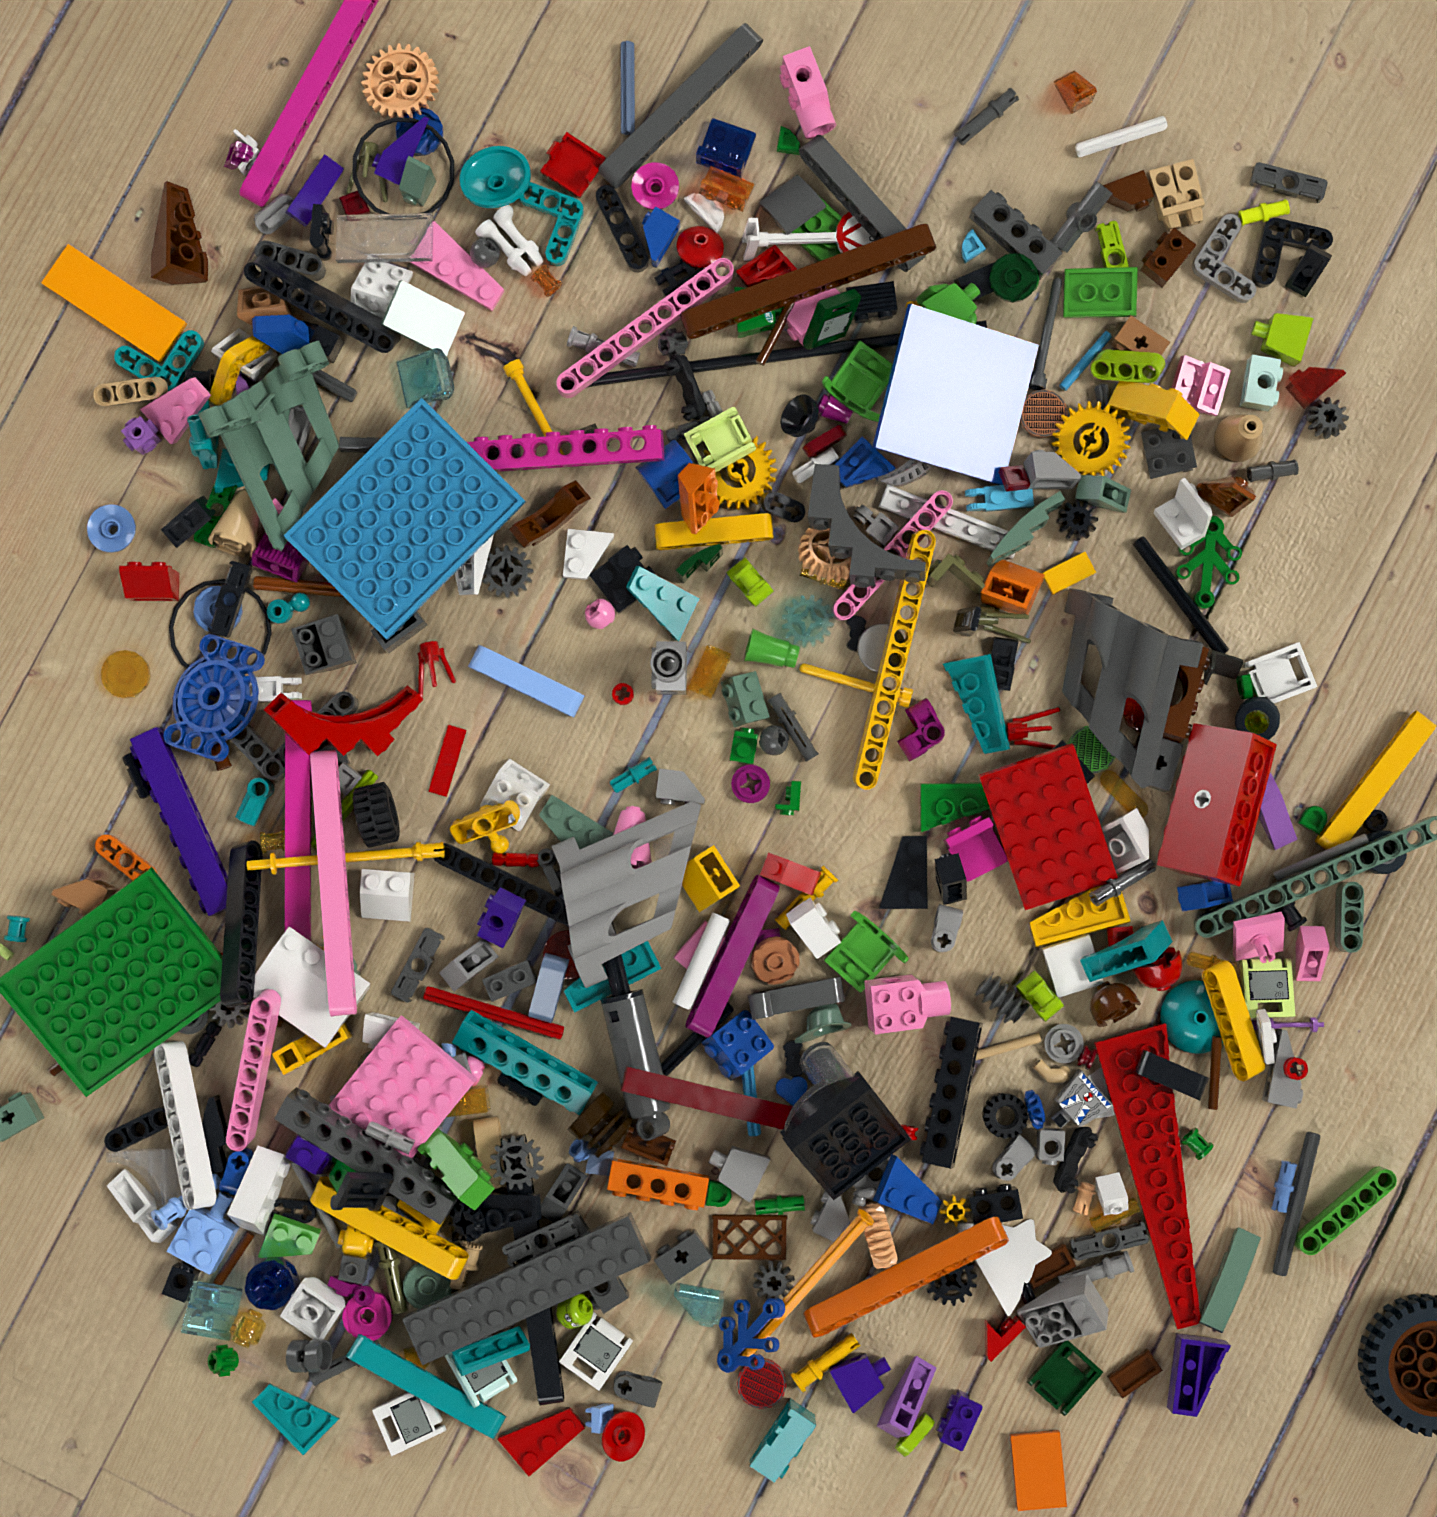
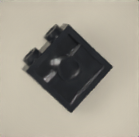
(615, 575)

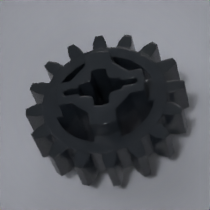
(963, 1288)

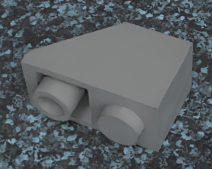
(676, 786)
(831, 1218)

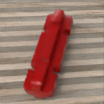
(515, 859)

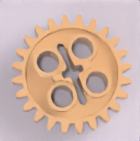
(400, 82)

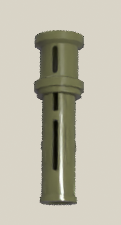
(389, 1263)

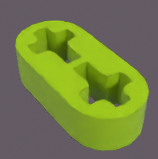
(919, 1431)

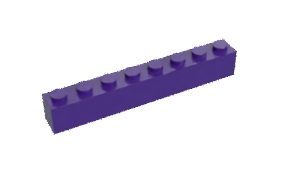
(183, 819)

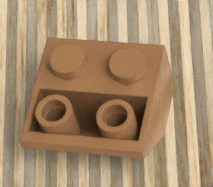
(84, 894)

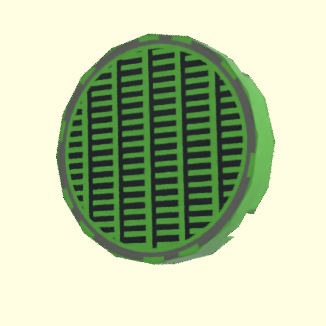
(1091, 750)

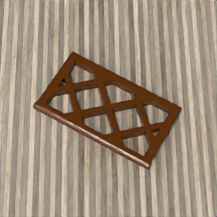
(736, 1254)

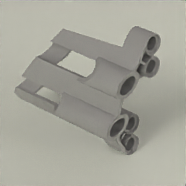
(602, 883)

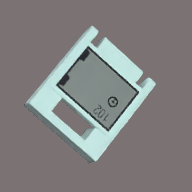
(484, 1382)

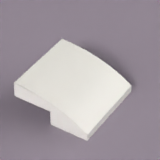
(1065, 965)

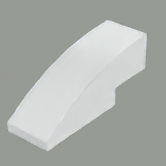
(138, 1205)

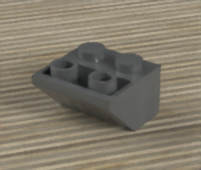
(324, 645)

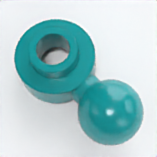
(299, 602)

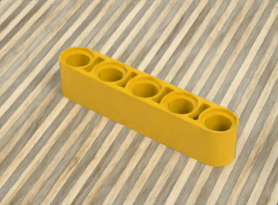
(716, 531)
(1233, 1020)

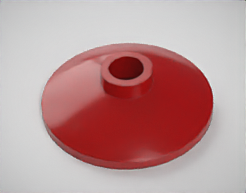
(698, 253)
(630, 1439)

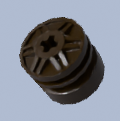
(600, 1125)

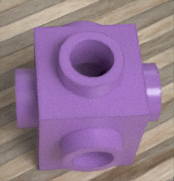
(146, 440)

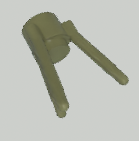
(366, 158)
(990, 616)

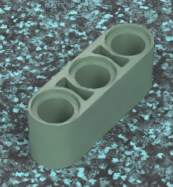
(1356, 906)

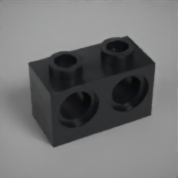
(950, 878)
(994, 1198)

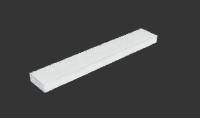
(952, 523)

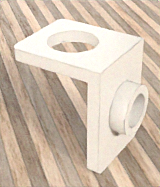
(251, 142)

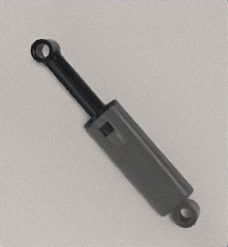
(633, 1047)

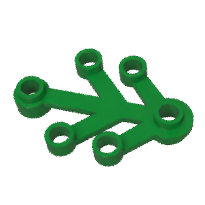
(1209, 558)

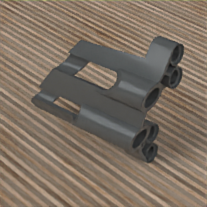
(1135, 664)

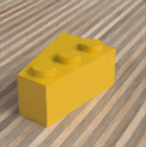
(1155, 406)

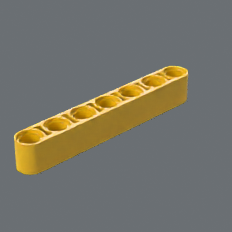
(1376, 781)
(396, 1233)

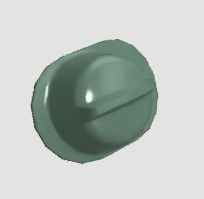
(823, 1021)

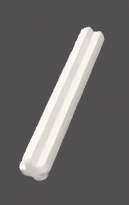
(1121, 136)

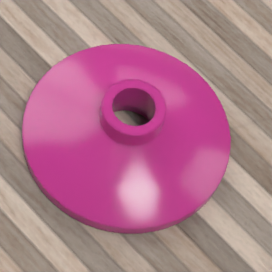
(649, 176)

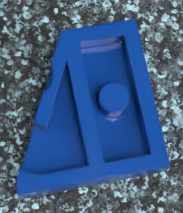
(862, 464)

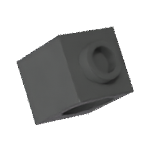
(354, 1268)

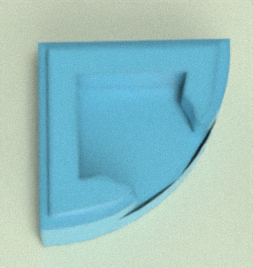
(971, 247)

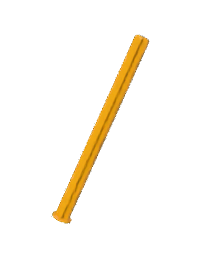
(816, 1272)

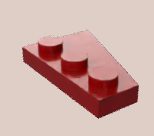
(539, 1441)

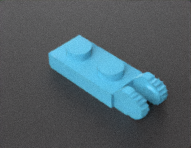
(998, 499)

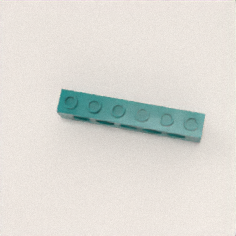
(537, 1062)

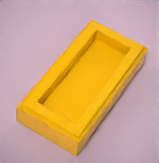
(1069, 573)

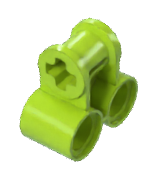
(749, 581)
(1040, 997)

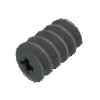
(1002, 999)

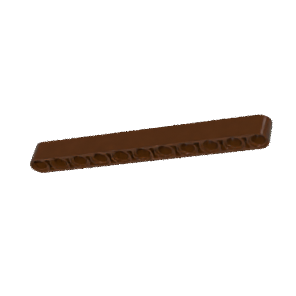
(808, 281)

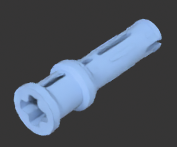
(174, 1208)

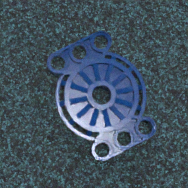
(214, 676)

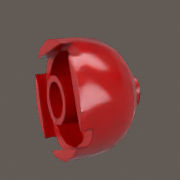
(1162, 972)

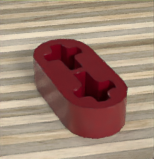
(824, 441)

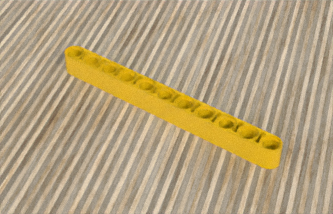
(886, 670)

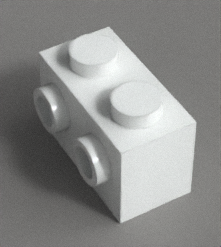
(813, 927)

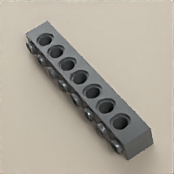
(355, 1156)

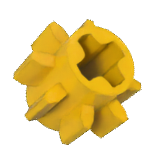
(959, 1214)

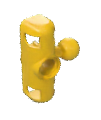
(496, 821)

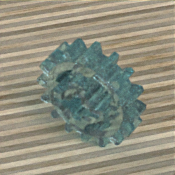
(795, 619)

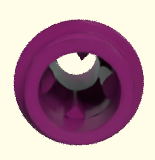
(833, 409)

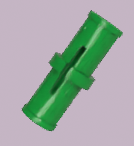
(779, 1205)

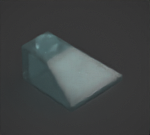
(701, 1303)

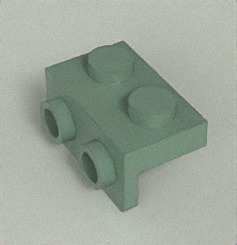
(744, 699)

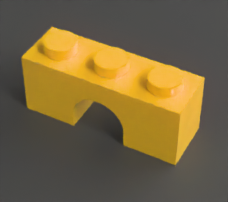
(306, 1049)

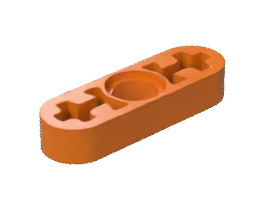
(116, 844)

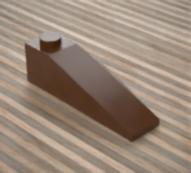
(176, 244)

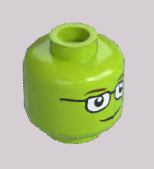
(575, 1311)

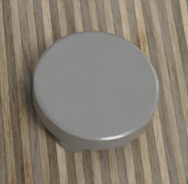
(871, 646)

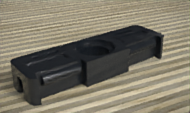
(236, 583)

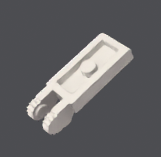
(272, 686)

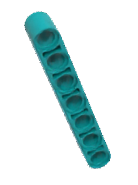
(425, 1386)

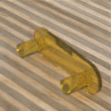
(1123, 793)

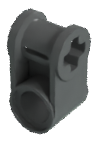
(641, 1388)

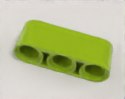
(1136, 360)

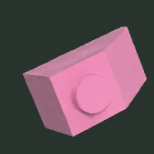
(1311, 953)

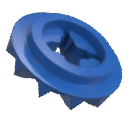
(1035, 1109)

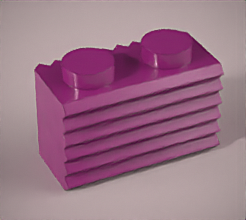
(285, 563)

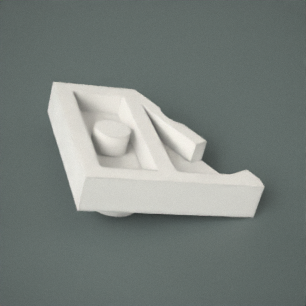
(583, 552)

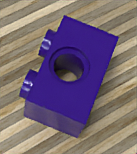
(501, 917)

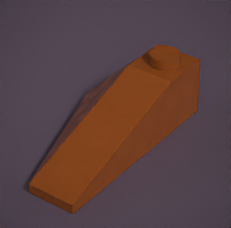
(1227, 494)

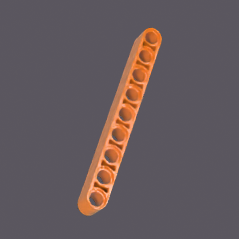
(906, 1277)

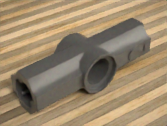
(1082, 216)

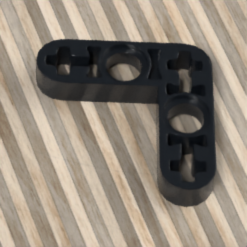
(1277, 241)

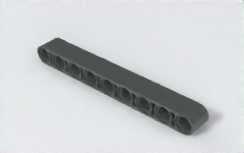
(680, 105)

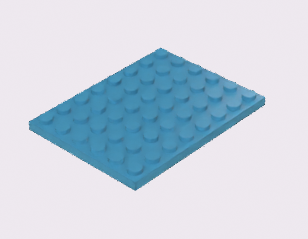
(404, 518)

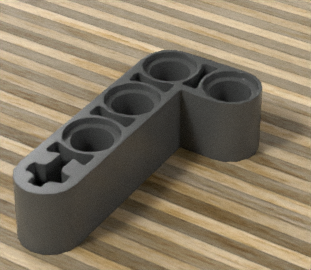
(795, 997)

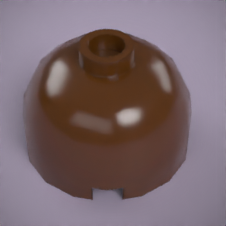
(1112, 1002)

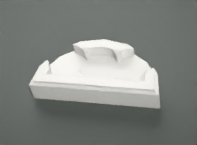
(709, 211)

